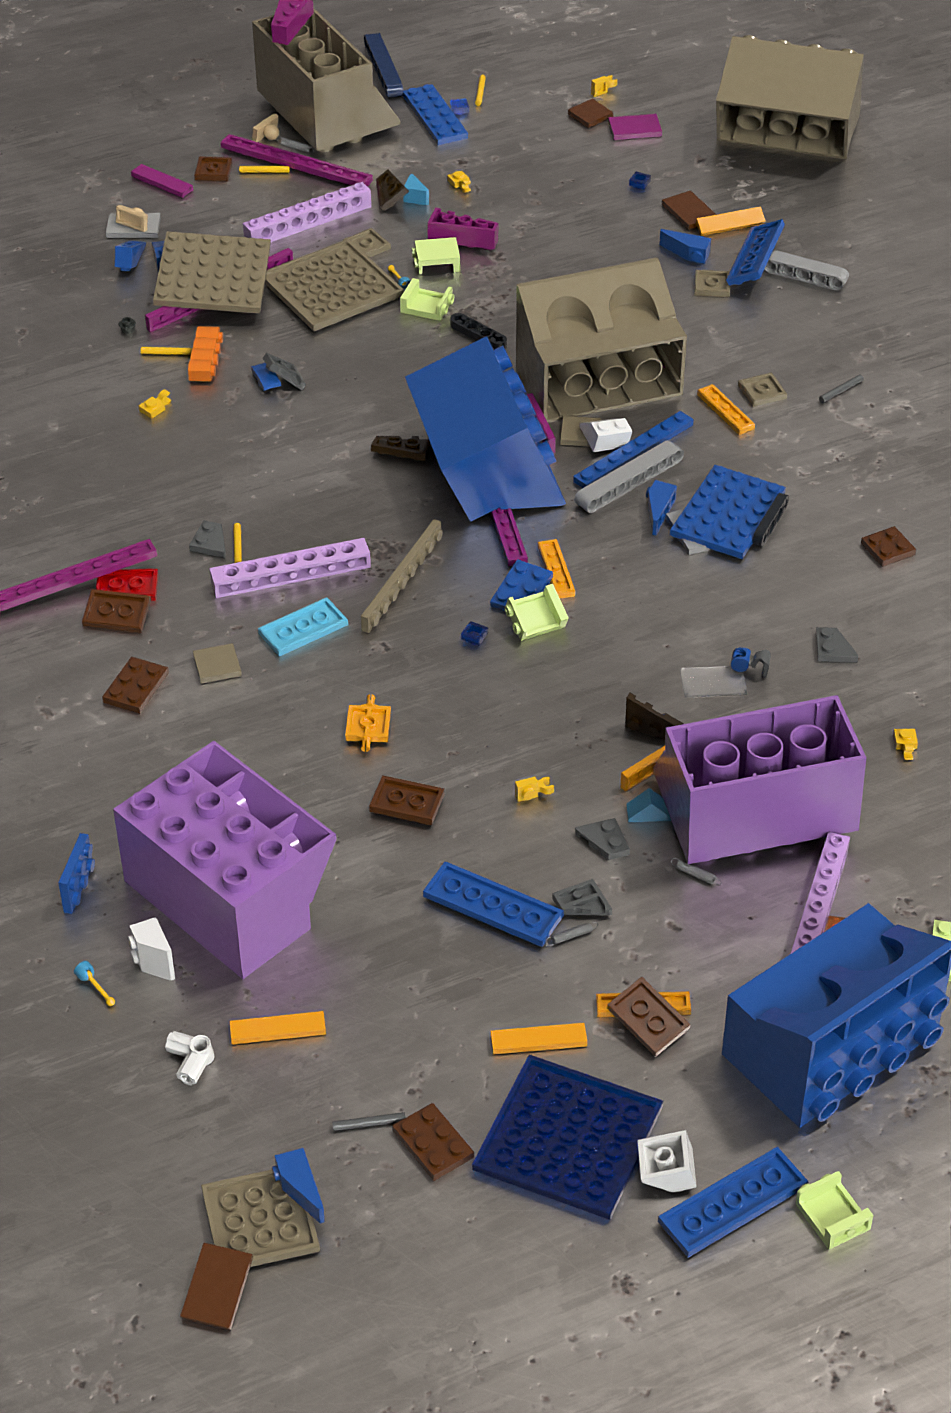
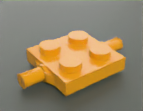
(368, 723)

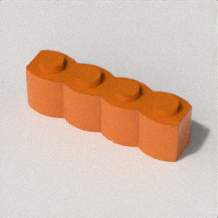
(205, 353)

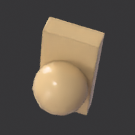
(266, 128)
(132, 217)

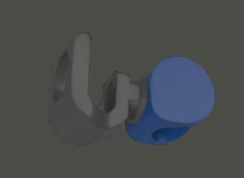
(743, 659)

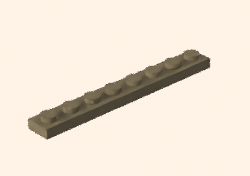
(400, 576)

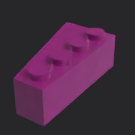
(289, 19)
(468, 232)

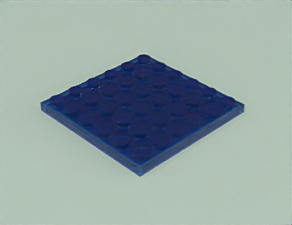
(568, 1136)

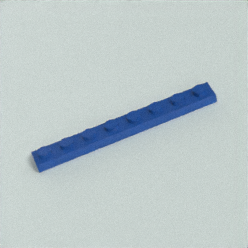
(658, 434)

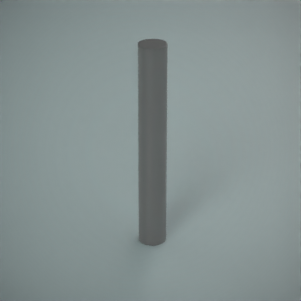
(843, 387)
(368, 1121)

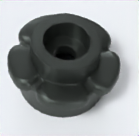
(127, 325)

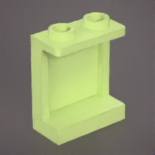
(436, 252)
(425, 302)
(536, 613)
(832, 1210)

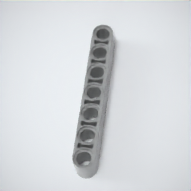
(629, 476)

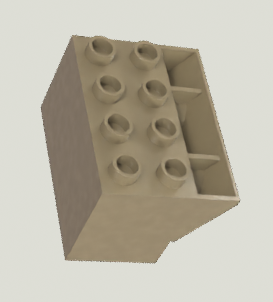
(320, 84)
(788, 86)
(599, 340)

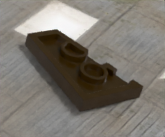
(389, 190)
(410, 448)
(647, 720)

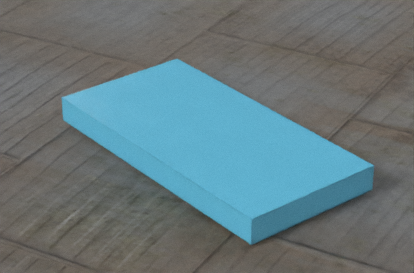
(303, 626)

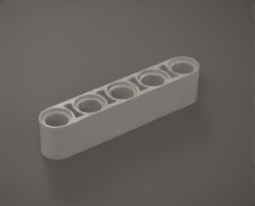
(807, 270)

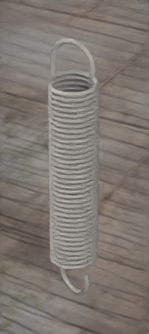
(296, 145)
(696, 872)
(571, 933)

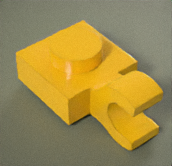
(600, 85)
(459, 179)
(155, 406)
(906, 741)
(530, 787)

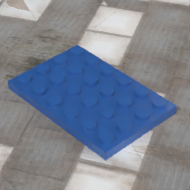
(726, 511)

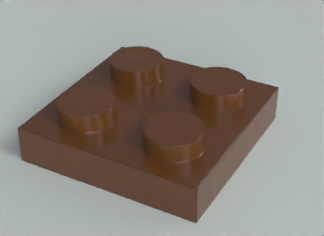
(888, 546)

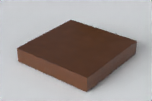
(590, 113)
(213, 168)

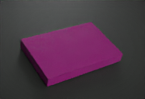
(635, 126)

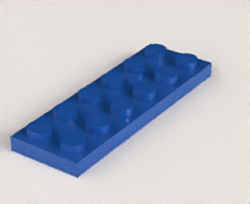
(435, 114)
(755, 252)
(493, 903)
(732, 1201)

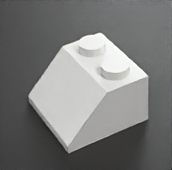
(607, 433)
(151, 949)
(667, 1161)

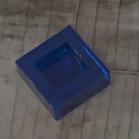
(459, 106)
(639, 180)
(474, 633)

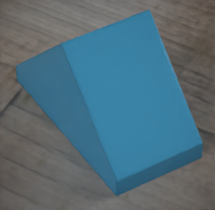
(418, 192)
(647, 808)

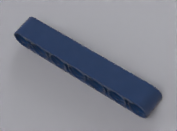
(383, 65)

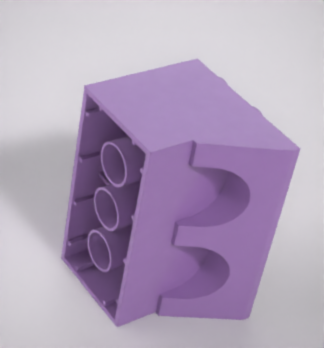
(762, 778)
(224, 857)

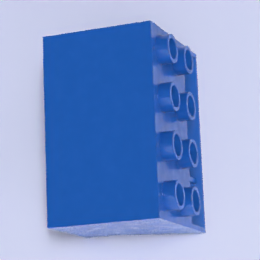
(485, 431)
(838, 1013)

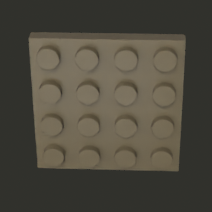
(258, 1218)

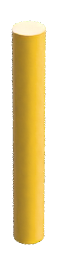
(480, 89)
(264, 169)
(166, 350)
(237, 543)

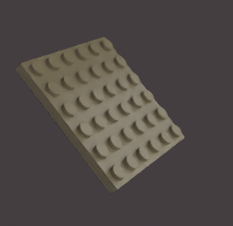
(212, 272)
(332, 284)

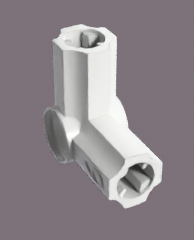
(197, 1053)

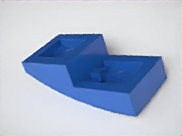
(265, 378)

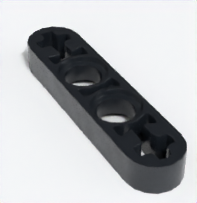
(462, 322)
(770, 519)

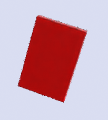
(130, 581)

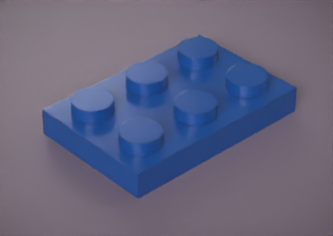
(521, 581)
(76, 873)

